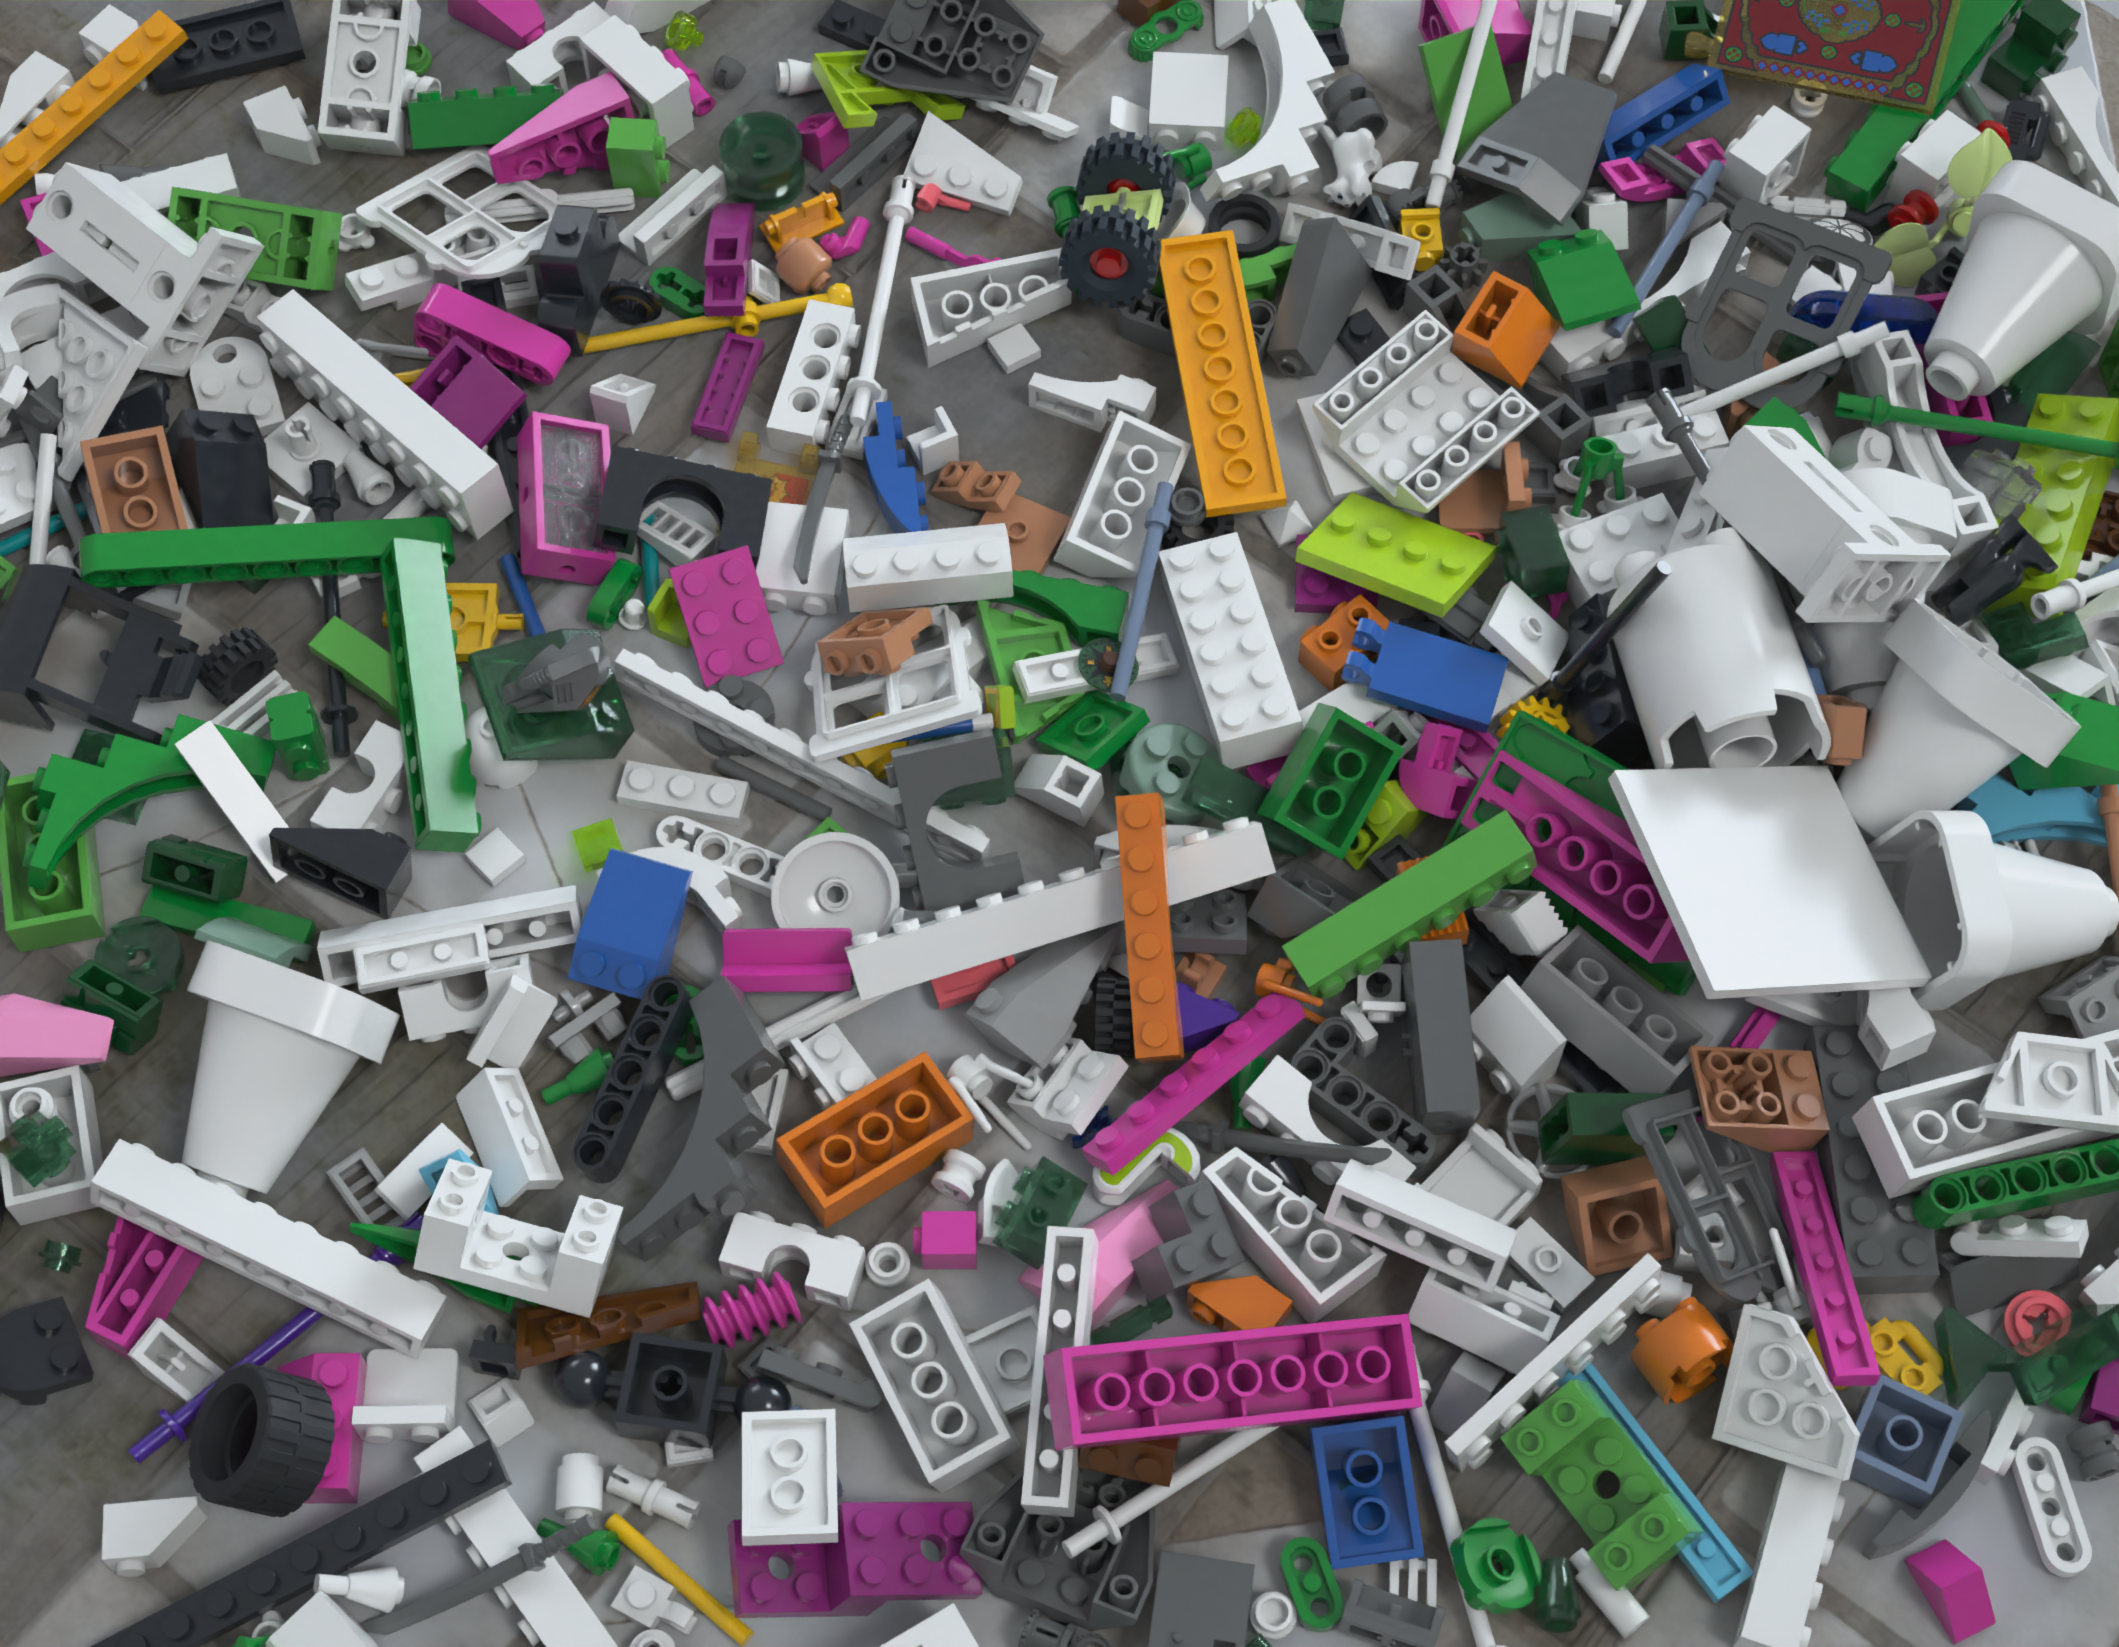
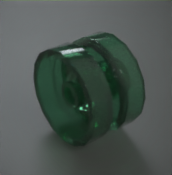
(762, 160)

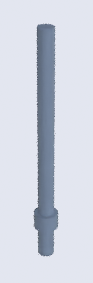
(1698, 196)
(1156, 523)

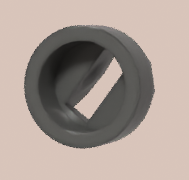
(728, 71)

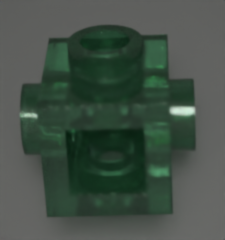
(38, 1147)

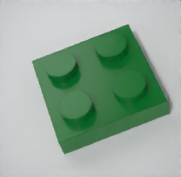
(1093, 729)

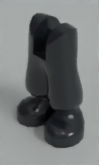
(1991, 572)

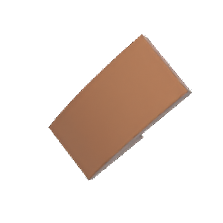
(973, 487)

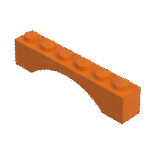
(1148, 928)

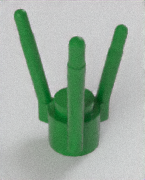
(1192, 163)

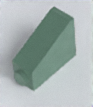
(1508, 229)

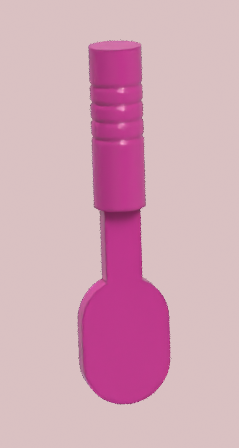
(942, 249)

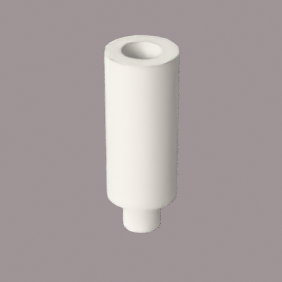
(1617, 1606)

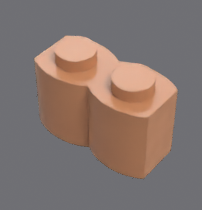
(1846, 727)

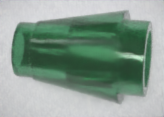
(1557, 1597)

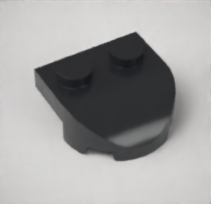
(41, 1352)

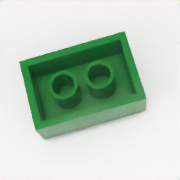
(1330, 780)

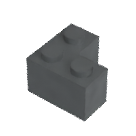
(1195, 1243)

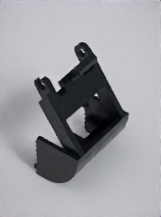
(134, 669)

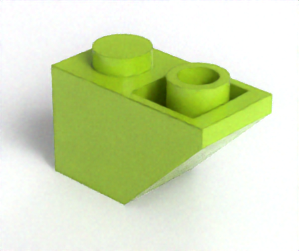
(1388, 817)

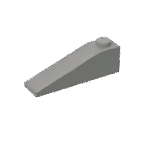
(1035, 1002)

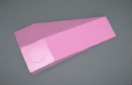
(49, 1036)
(1122, 1237)

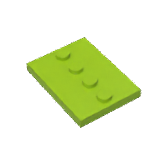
(1396, 554)

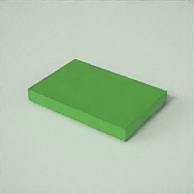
(1443, 67)

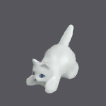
(1355, 162)

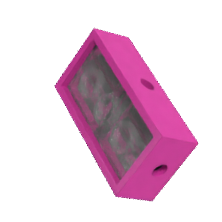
(560, 497)

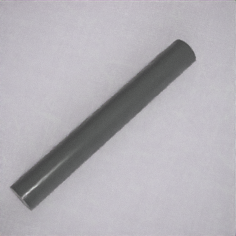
(774, 789)

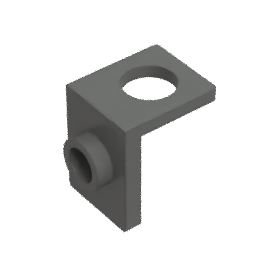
(43, 407)

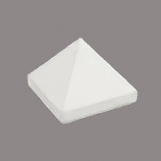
(762, 283)
(1286, 523)

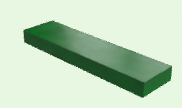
(188, 914)

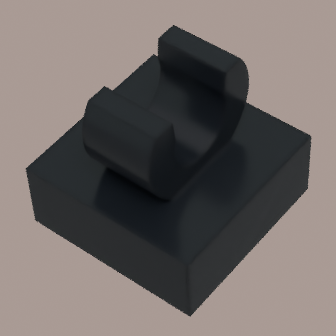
(495, 1358)

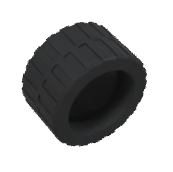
(261, 1440)

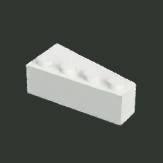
(978, 301)
(1289, 1239)

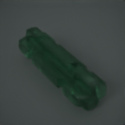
(1132, 1323)

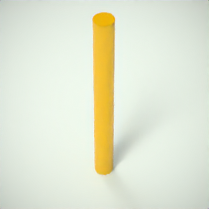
(679, 1579)

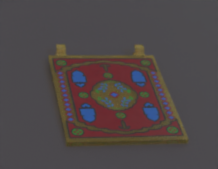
(1841, 48)

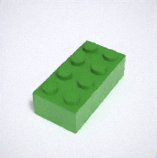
(72, 900)

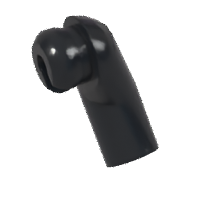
(1874, 221)

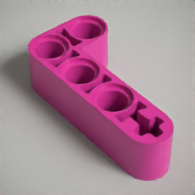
(491, 332)

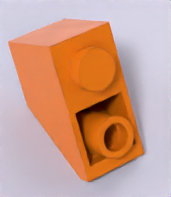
(1238, 1304)

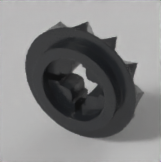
(622, 297)

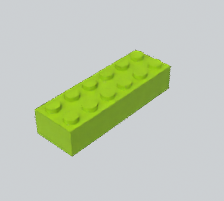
(2070, 485)

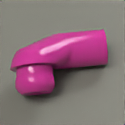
(848, 244)

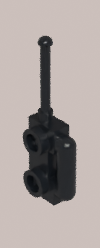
(2018, 121)

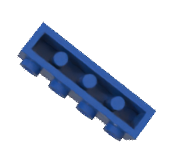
(1663, 112)

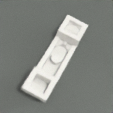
(1379, 247)

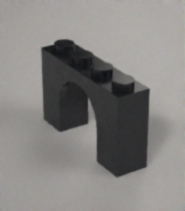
(641, 478)

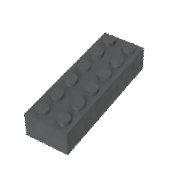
(1879, 1234)

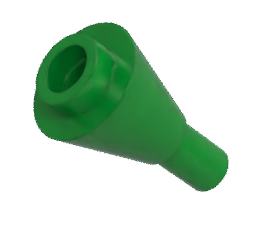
(581, 1079)
(1239, 1085)
(595, 1552)

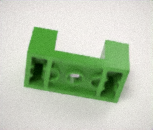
(297, 240)
(1570, 1445)

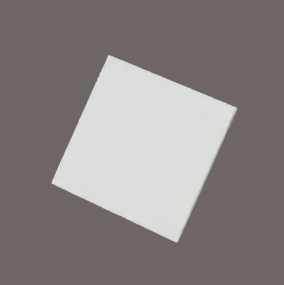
(1768, 881)

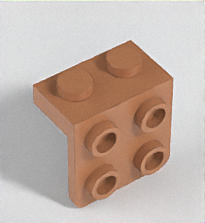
(1486, 493)

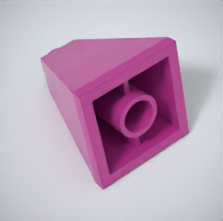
(507, 21)

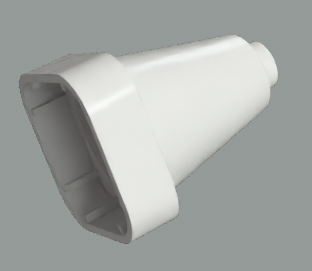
(2031, 271)
(1855, 654)
(1945, 724)
(1986, 906)
(270, 1063)

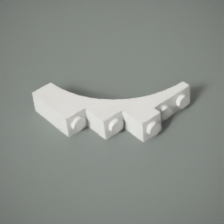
(1294, 77)

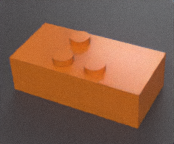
(874, 1139)

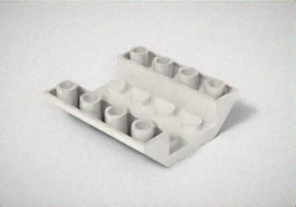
(1419, 417)

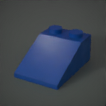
(630, 924)
(1374, 1516)

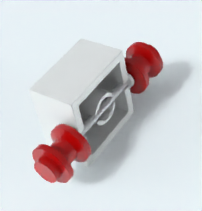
(1920, 178)

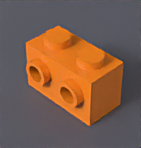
(1326, 647)

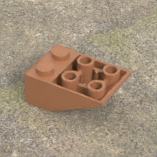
(1760, 1096)

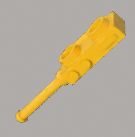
(1894, 1361)

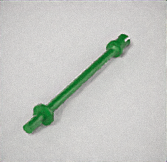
(1880, 411)

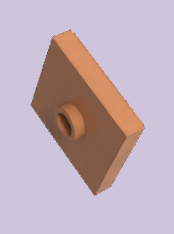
(1032, 532)

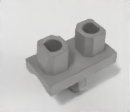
(570, 1037)

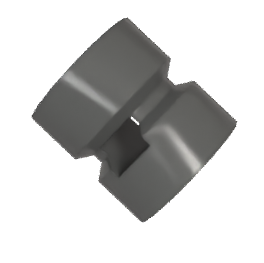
(1354, 106)

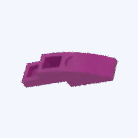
(728, 258)

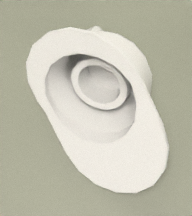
(1183, 216)

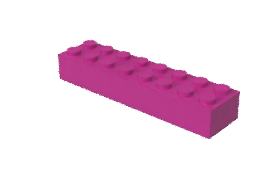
(1231, 1381)

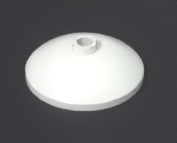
(842, 861)

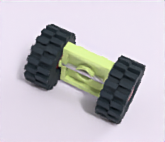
(1114, 242)

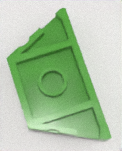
(1017, 638)

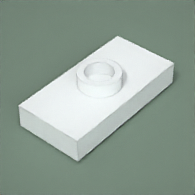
(1548, 1265)

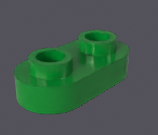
(1313, 1585)

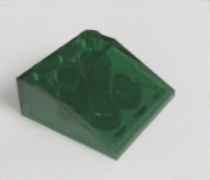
(553, 735)

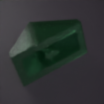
(1964, 1354)

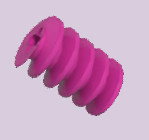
(750, 1310)

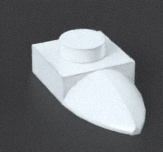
(996, 1193)

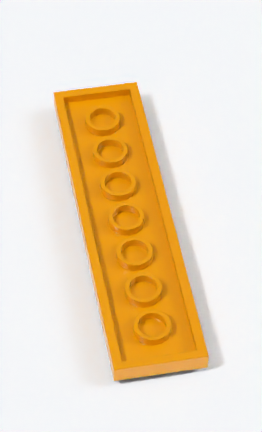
(1220, 374)

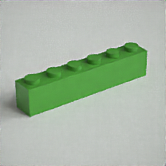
(1411, 906)

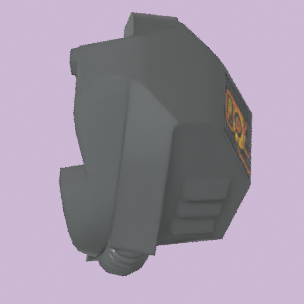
(565, 674)

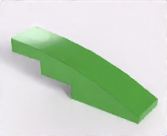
(360, 661)

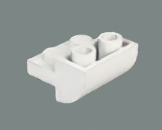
(1068, 1089)

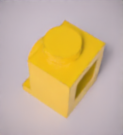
(1424, 227)

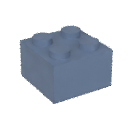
(1902, 1440)

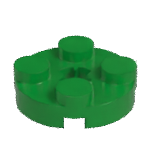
(1481, 1583)

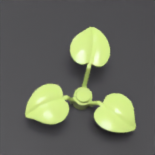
(1968, 176)

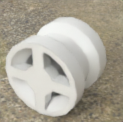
(958, 1175)

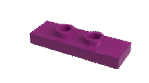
(727, 387)

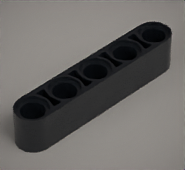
(635, 1098)

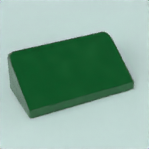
(1663, 324)

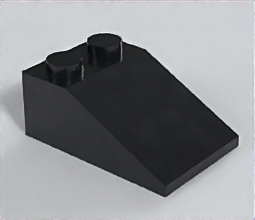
(221, 468)
(348, 863)

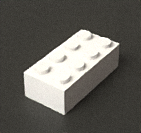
(935, 1386)

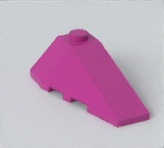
(563, 135)

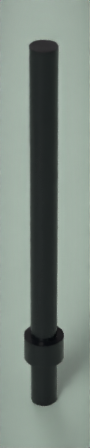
(1561, 681)

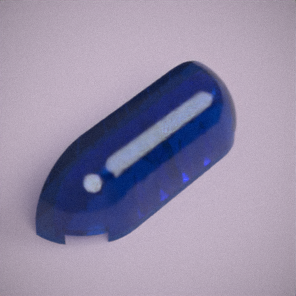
(1896, 310)

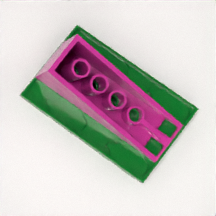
(1580, 843)

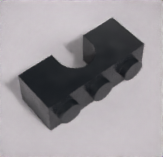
(1638, 377)

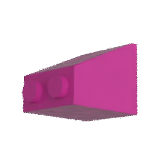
(1508, 24)

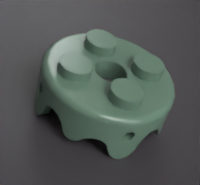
(1147, 769)

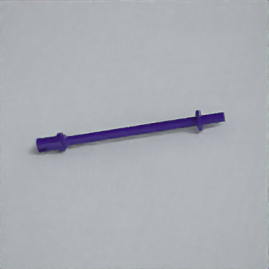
(176, 1422)

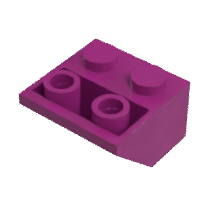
(468, 391)

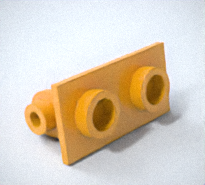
(809, 220)

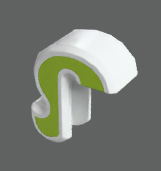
(1171, 1151)

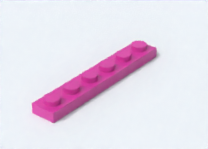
(1192, 1083)
(1824, 1269)

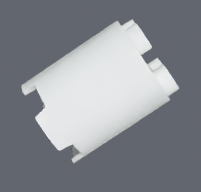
(1716, 661)

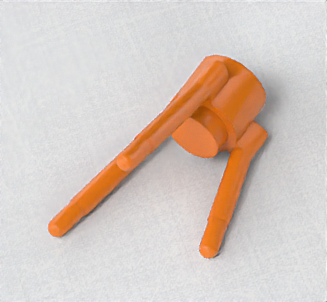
(1280, 980)

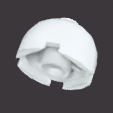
(486, 758)

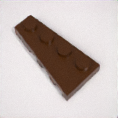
(553, 1333)

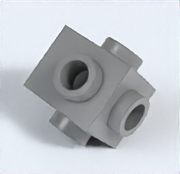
(1398, 727)

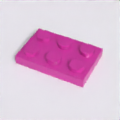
(726, 615)

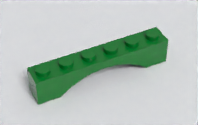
(1084, 608)

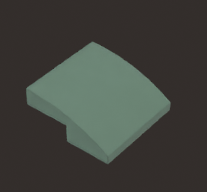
(254, 940)

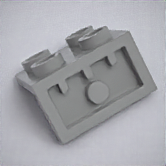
(2088, 998)

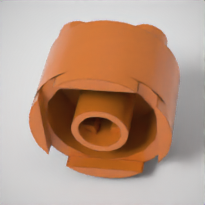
(1681, 1351)

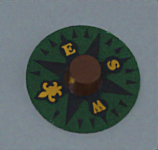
(1098, 663)

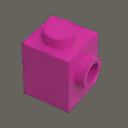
(947, 1240)

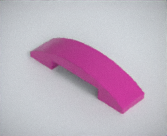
(1645, 184)

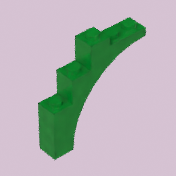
(80, 795)

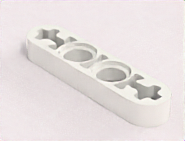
(735, 854)

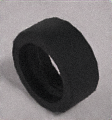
(1248, 208)

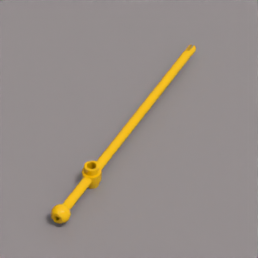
(743, 325)

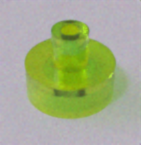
(683, 31)
(1244, 127)

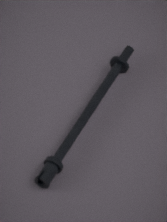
(325, 502)

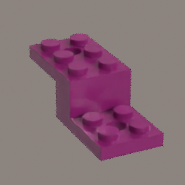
(870, 1564)

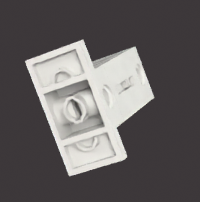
(144, 261)
(1818, 529)

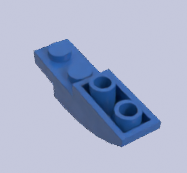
(890, 479)

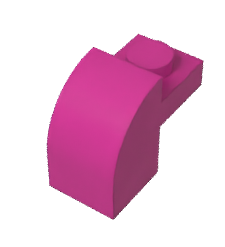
(1429, 777)

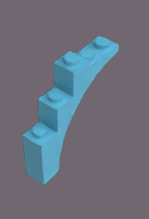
(2037, 813)

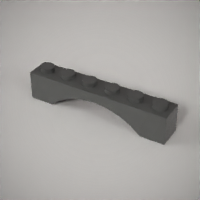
(1561, 422)

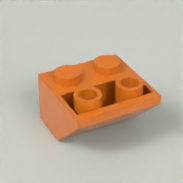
(1504, 331)

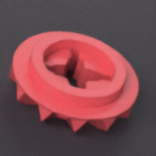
(2028, 1307)

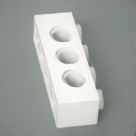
(821, 327)

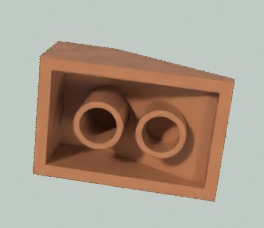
(133, 482)

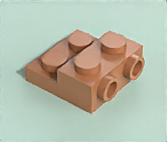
(873, 641)

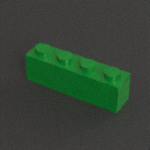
(475, 117)

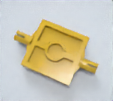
(476, 617)

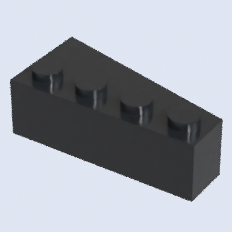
(1600, 700)

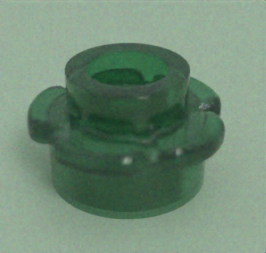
(60, 1256)

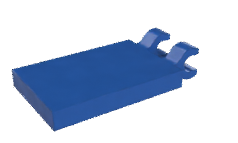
(1427, 673)

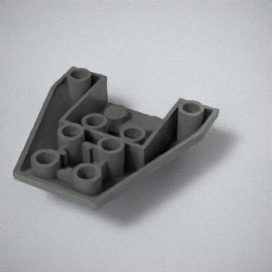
(955, 48)
(1542, 146)
(1027, 1565)

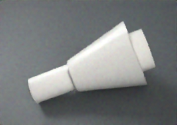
(374, 1588)

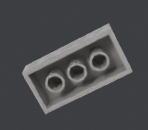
(1614, 1014)

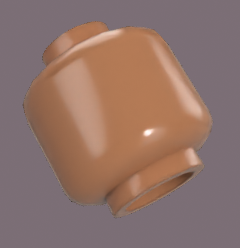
(803, 265)

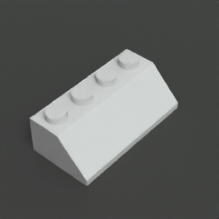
(1110, 515)
(928, 567)

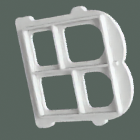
(514, 245)
(896, 723)

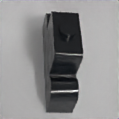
(574, 269)

